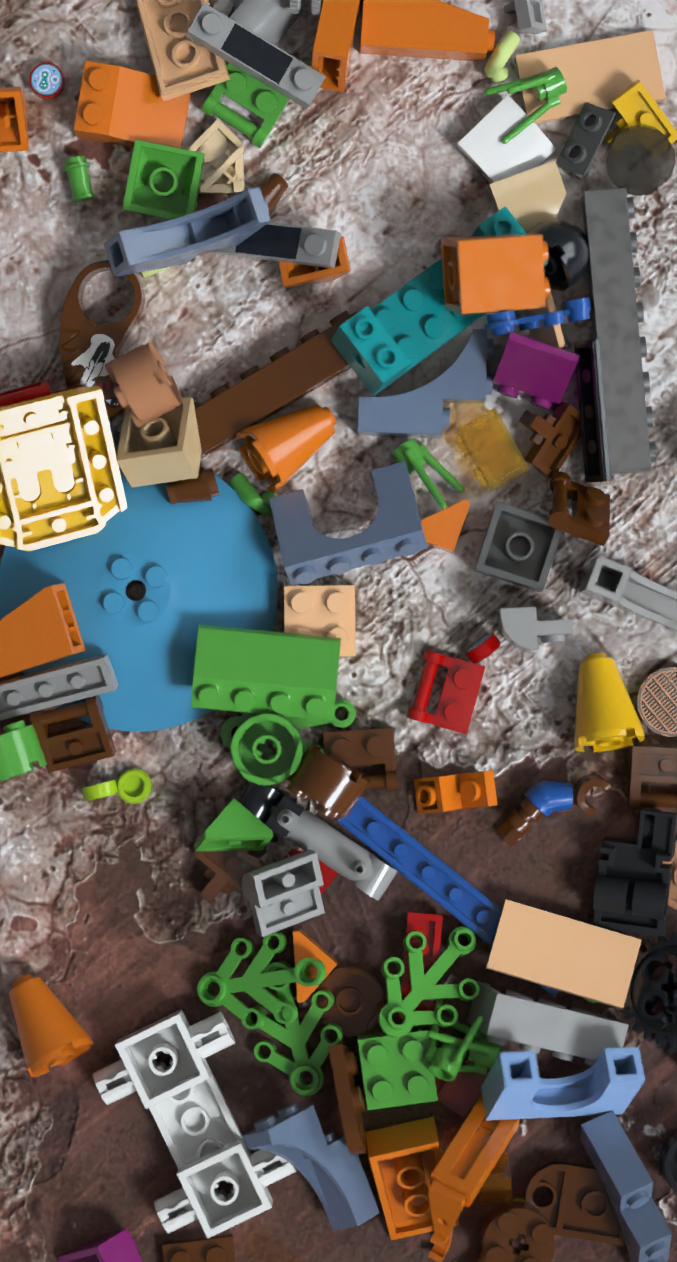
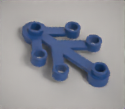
(504, 322)

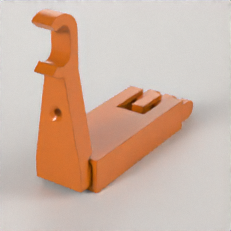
(464, 1171)

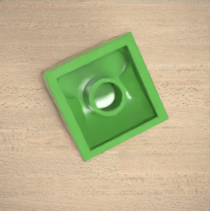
(163, 180)

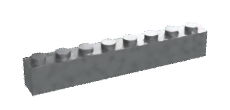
(616, 325)

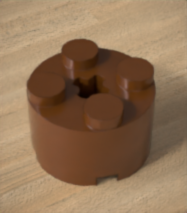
(328, 782)
(509, 1222)

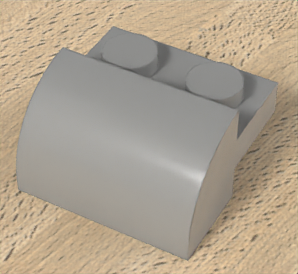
(264, 17)
(522, 629)
(284, 892)

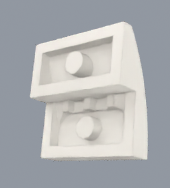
(502, 160)

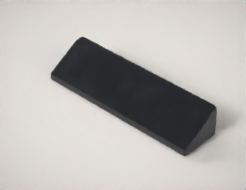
(592, 411)

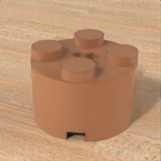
(144, 384)

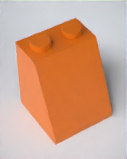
(494, 273)

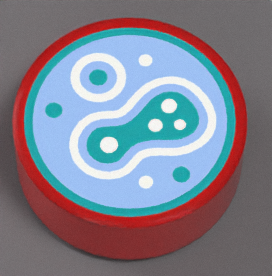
(47, 80)
(483, 648)

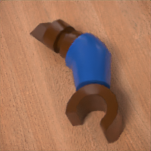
(548, 798)

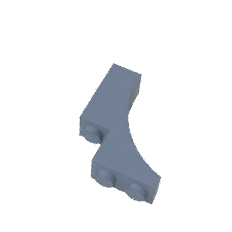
(185, 237)
(421, 410)
(321, 1160)
(628, 1189)

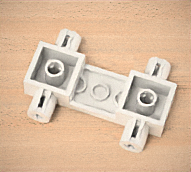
(193, 1122)

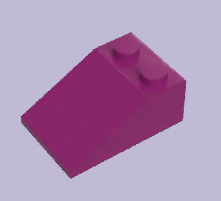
(534, 371)

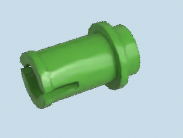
(78, 178)

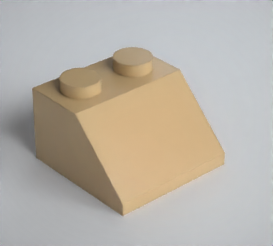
(161, 449)

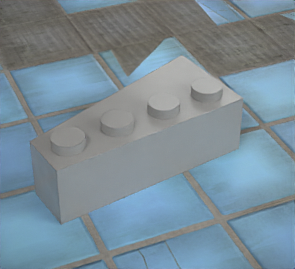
(545, 1025)

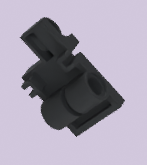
(633, 880)

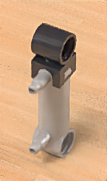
(310, 832)

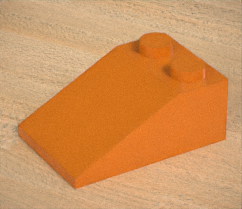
(126, 106)
(402, 1169)

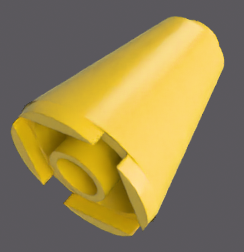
(603, 707)

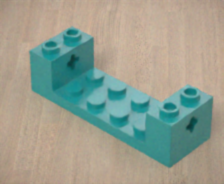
(410, 322)

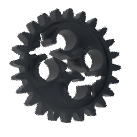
(645, 992)

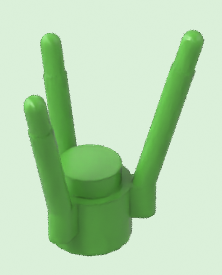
(545, 86)
(414, 458)
(481, 1051)
(448, 1058)

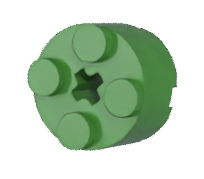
(19, 750)
(249, 758)

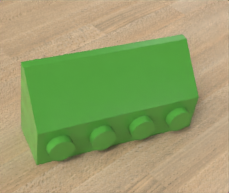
(265, 672)

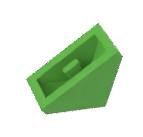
(235, 831)

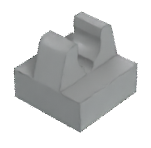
(529, 16)

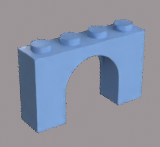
(517, 1092)

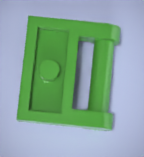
(253, 96)

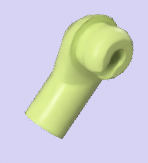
(503, 50)

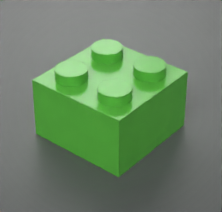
(396, 1069)

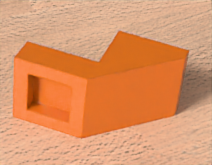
(455, 792)

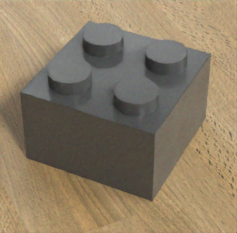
(518, 547)

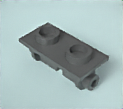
(585, 140)

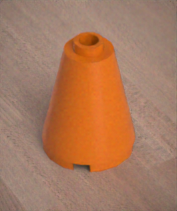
(285, 443)
(45, 1027)

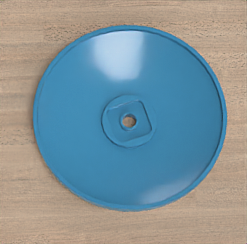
(197, 567)

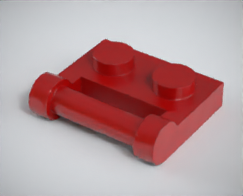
(457, 695)

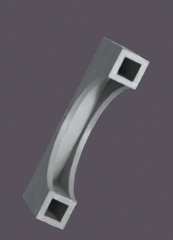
(630, 591)

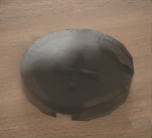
(639, 159)

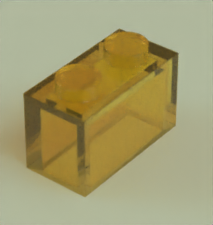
(491, 450)

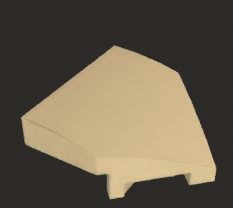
(222, 161)
(531, 195)

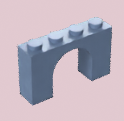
(393, 532)

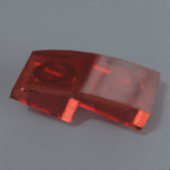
(463, 1091)

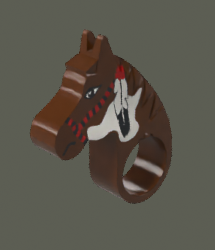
(89, 347)

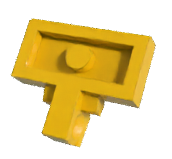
(638, 108)

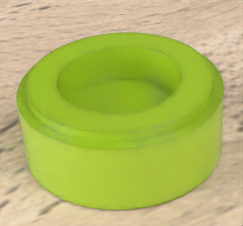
(134, 786)
(99, 790)

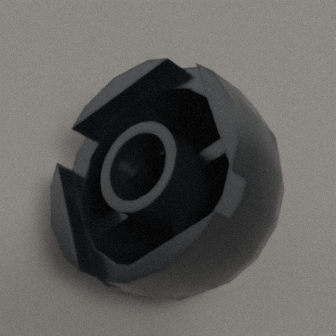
(566, 252)

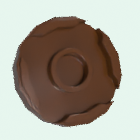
(356, 1000)

